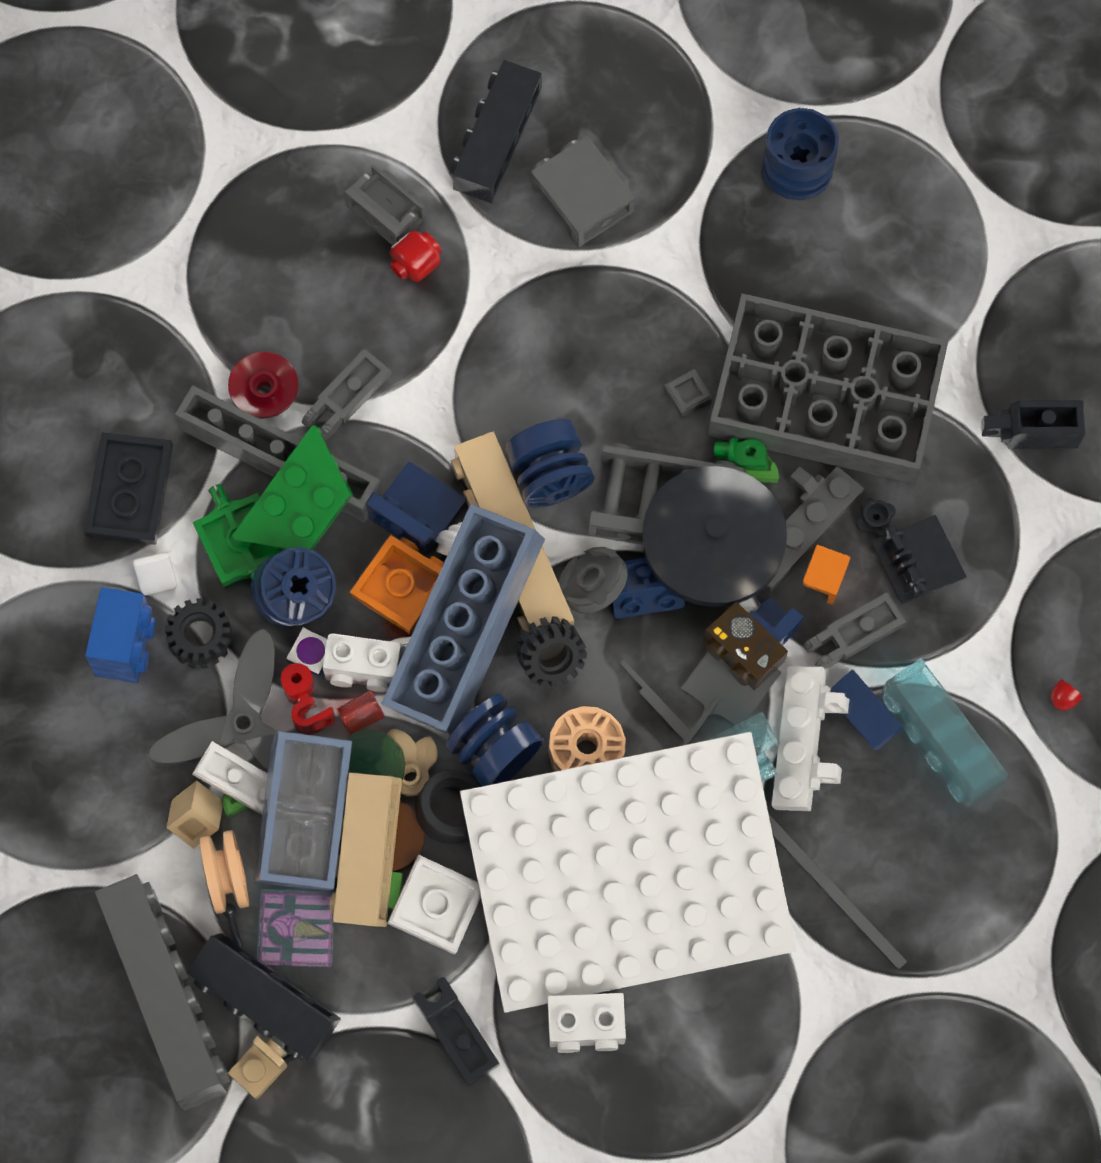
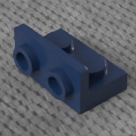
(643, 593)

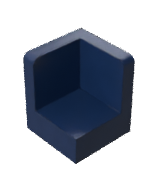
(777, 621)

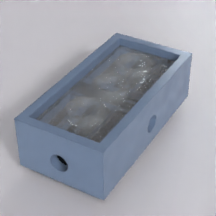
(303, 811)

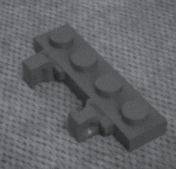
(821, 507)

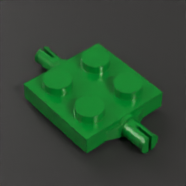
(231, 557)

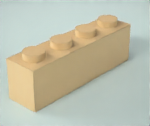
(366, 850)

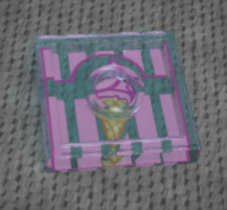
(295, 928)

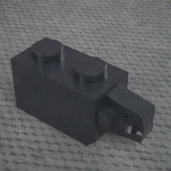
(1038, 424)

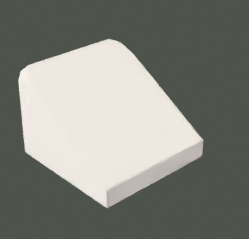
(155, 573)

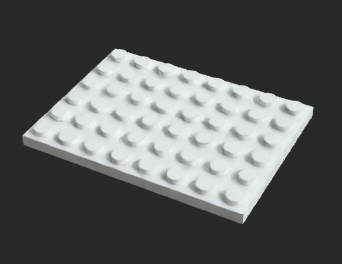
(627, 871)

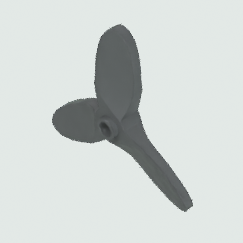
(250, 695)

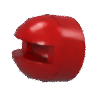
(1065, 696)

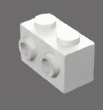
(586, 1021)

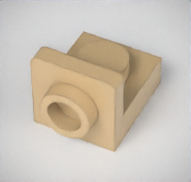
(259, 1067)

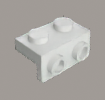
(360, 661)

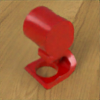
(298, 688)

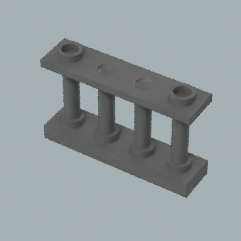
(608, 522)

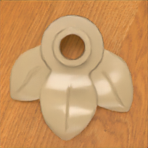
(418, 758)

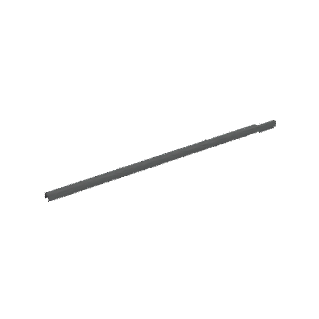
(781, 836)

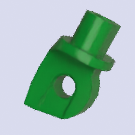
(738, 452)

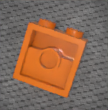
(398, 583)

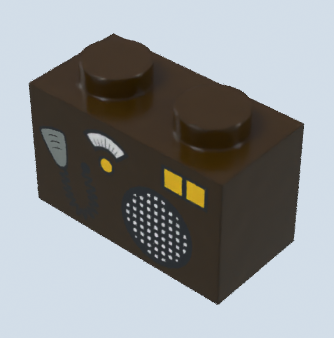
(744, 646)

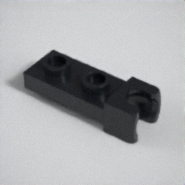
(457, 1033)

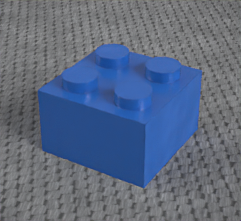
(120, 635)

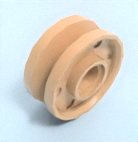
(589, 725)
(224, 871)

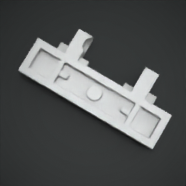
(797, 759)

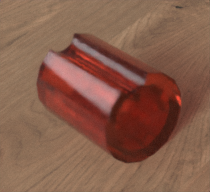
(360, 712)

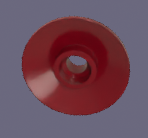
(261, 370)

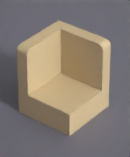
(195, 814)

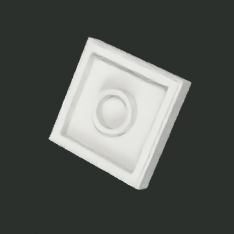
(435, 904)

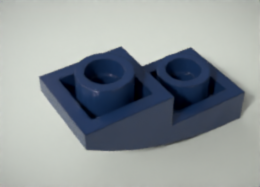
(867, 711)

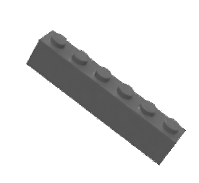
(260, 443)

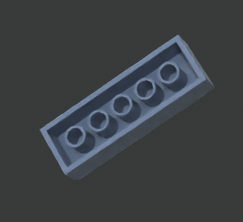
(463, 620)

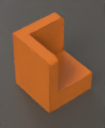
(826, 572)

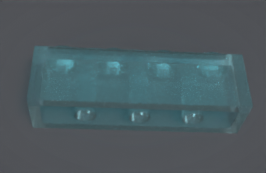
(944, 733)

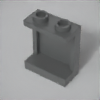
(583, 189)

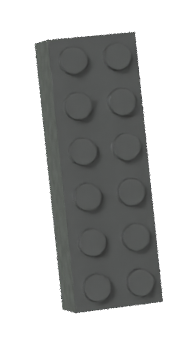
(159, 988)

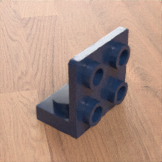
(416, 507)

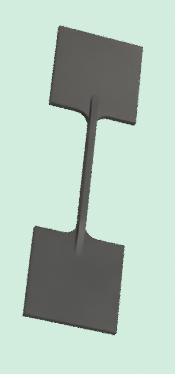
(722, 694)

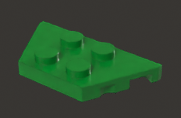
(299, 499)

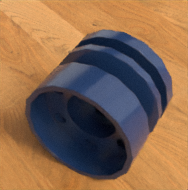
(800, 153)
(549, 463)
(272, 583)
(489, 736)

